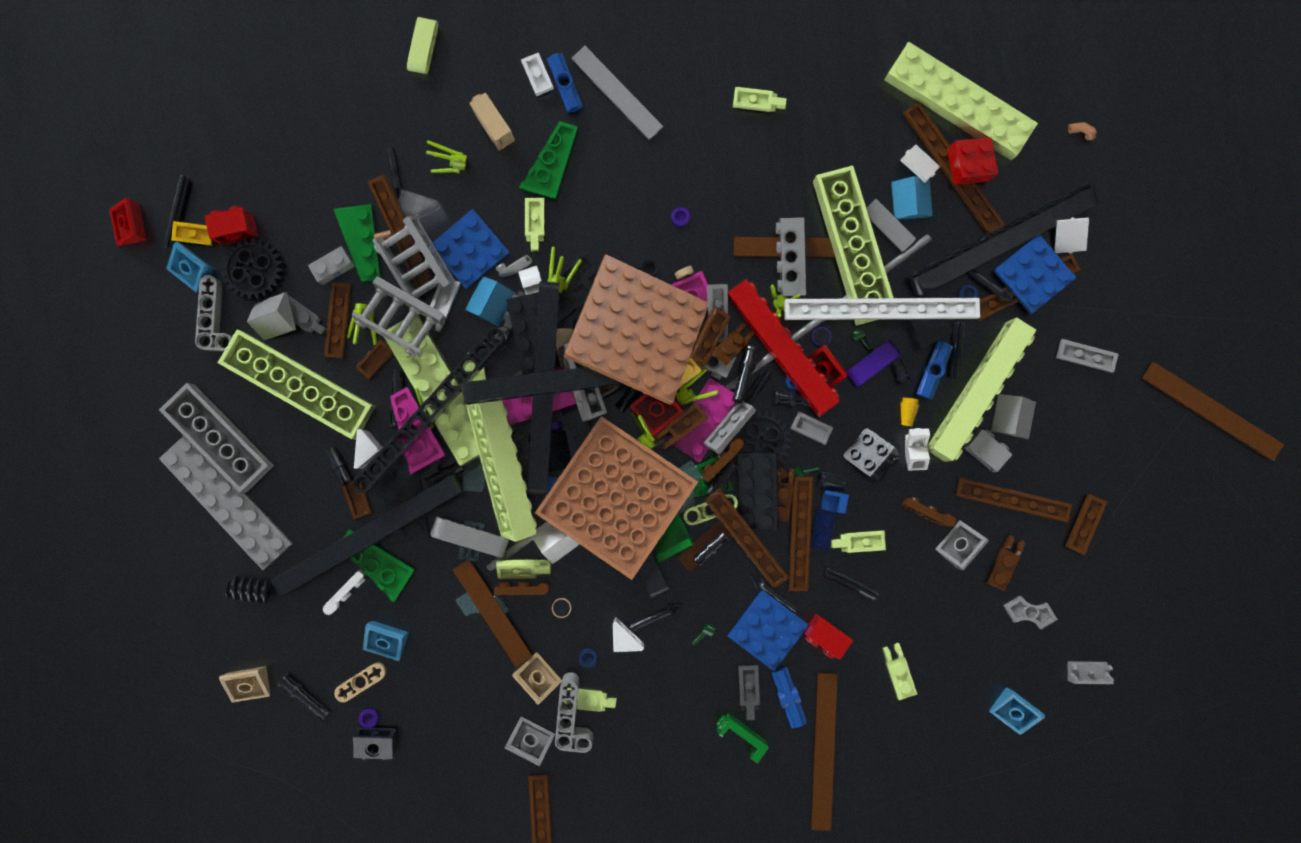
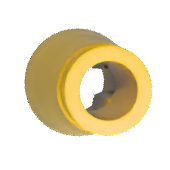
(908, 411)

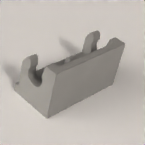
(1089, 673)

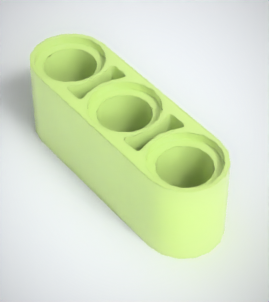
(422, 45)
(700, 510)

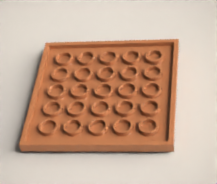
(637, 329)
(616, 497)

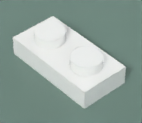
(537, 74)

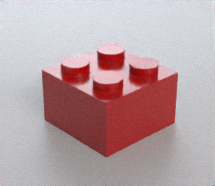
(972, 161)
(231, 225)
(655, 412)
(832, 640)

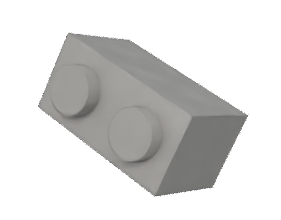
(331, 265)
(988, 450)

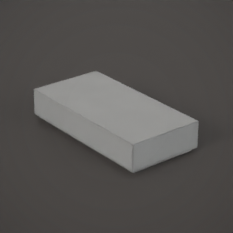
(811, 428)

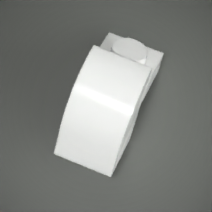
(530, 279)
(916, 449)

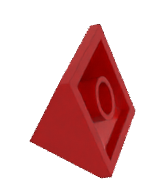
(127, 222)
(828, 366)

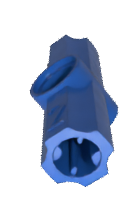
(561, 72)
(939, 359)
(789, 697)

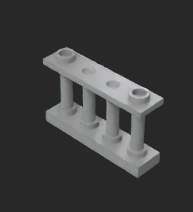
(422, 244)
(415, 308)

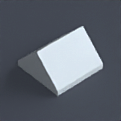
(365, 448)
(553, 542)
(624, 639)

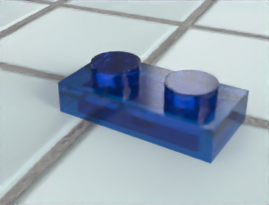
(822, 530)

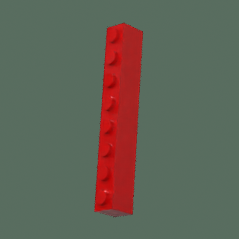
(783, 348)

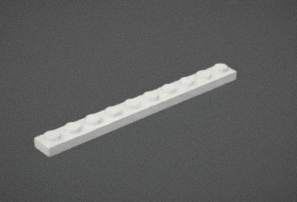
(882, 308)

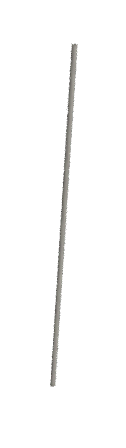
(761, 363)

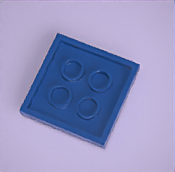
(470, 249)
(1034, 274)
(767, 630)

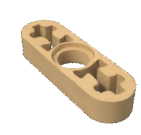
(369, 670)

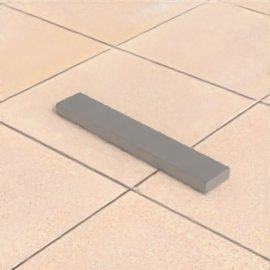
(617, 93)

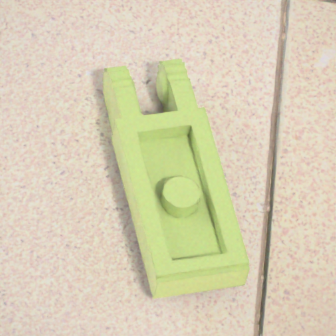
(899, 673)

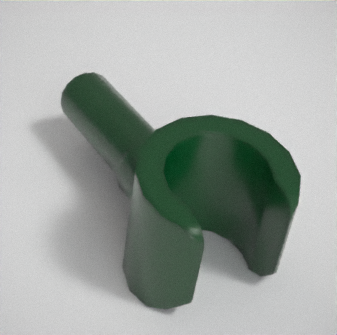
(860, 335)
(798, 471)
(708, 630)

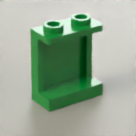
(673, 540)
(759, 744)

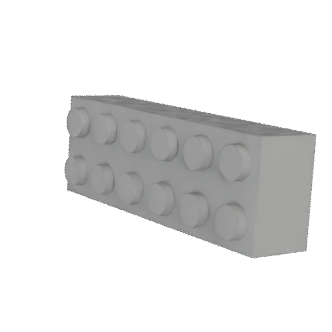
(216, 437)

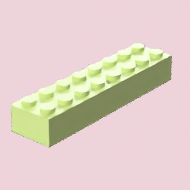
(960, 101)
(852, 236)
(427, 375)
(296, 384)
(981, 389)
(502, 470)

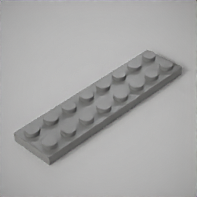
(231, 509)

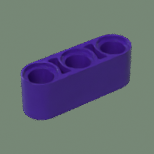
(873, 362)

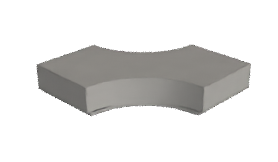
(1021, 610)

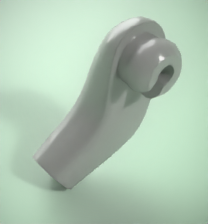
(514, 268)

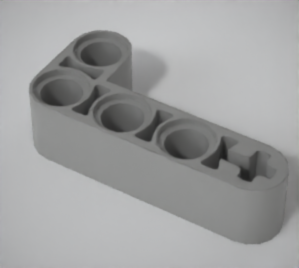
(212, 313)
(468, 537)
(568, 711)

